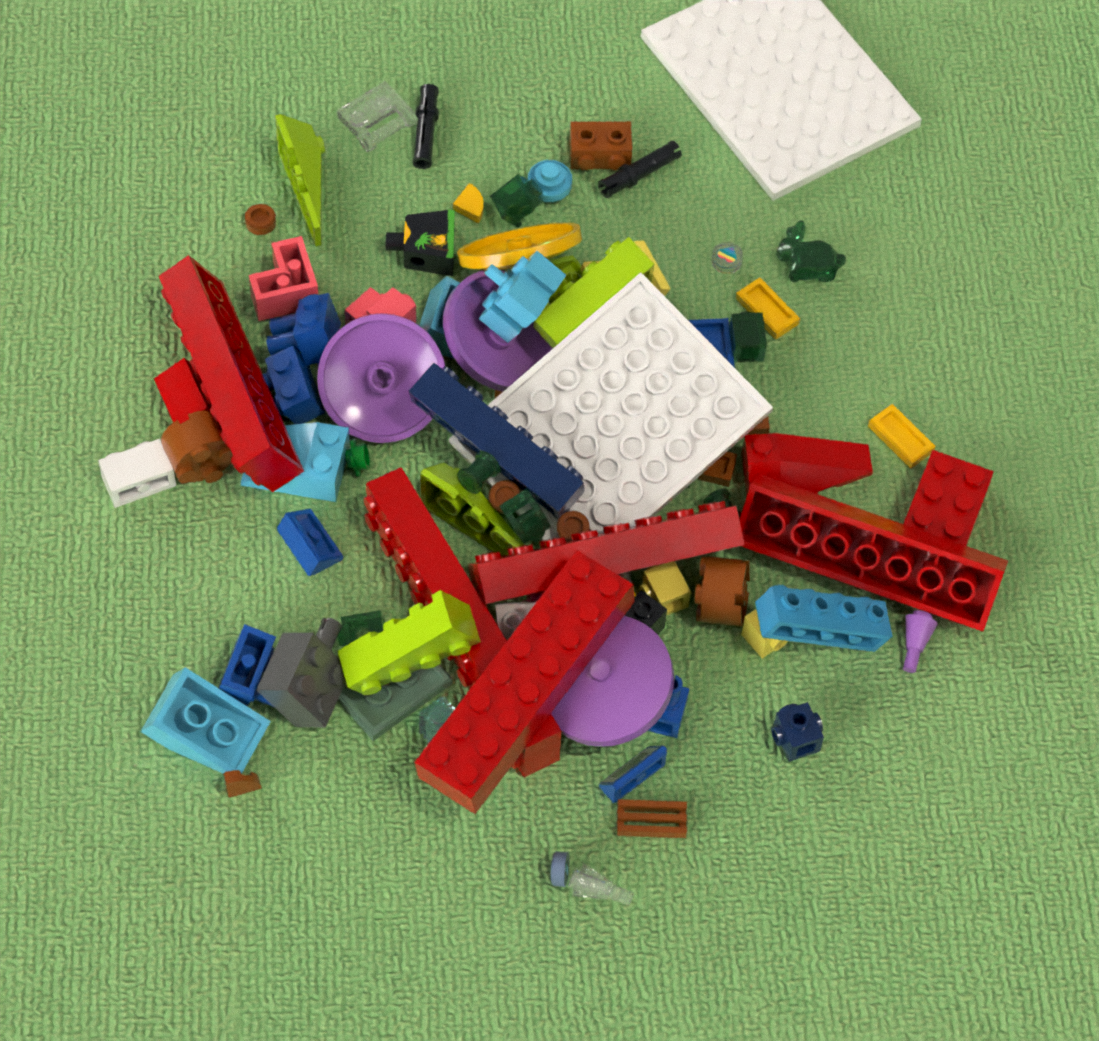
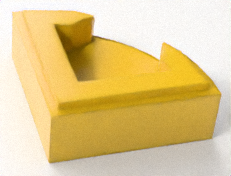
(470, 203)

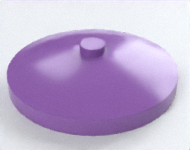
(478, 347)
(369, 374)
(619, 689)

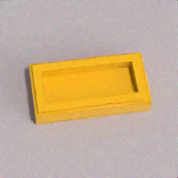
(777, 315)
(901, 436)

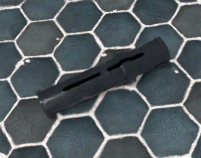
(427, 116)
(630, 174)

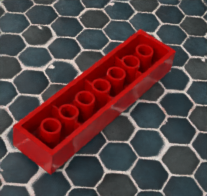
(230, 375)
(618, 549)
(871, 552)
(525, 682)

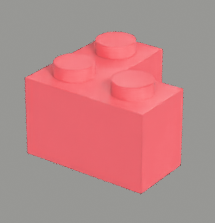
(280, 289)
(390, 303)

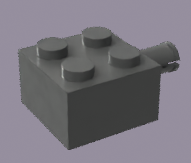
(305, 676)

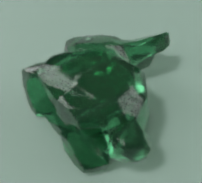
(809, 258)

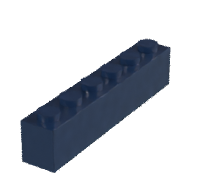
(487, 430)

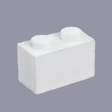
(137, 472)

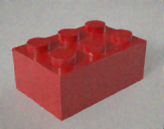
(949, 497)

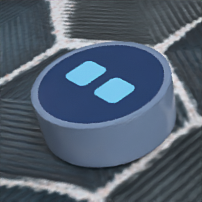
(560, 869)

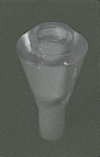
(591, 884)

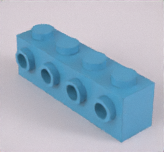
(823, 618)

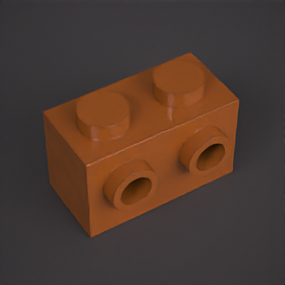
(600, 145)

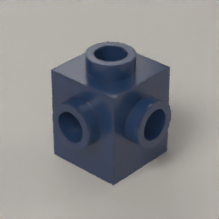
(798, 731)

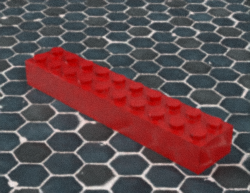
(431, 566)

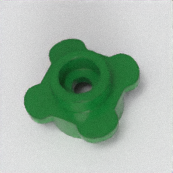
(358, 457)

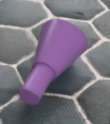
(919, 630)

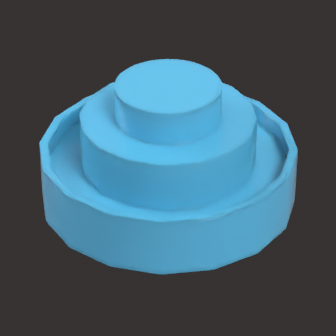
(552, 178)

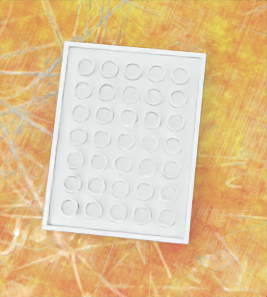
(781, 86)
(631, 407)

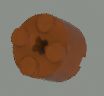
(196, 448)
(723, 591)

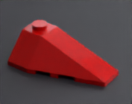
(804, 461)

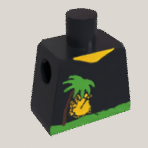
(426, 242)

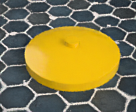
(509, 246)

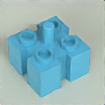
(521, 294)

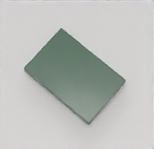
(394, 701)

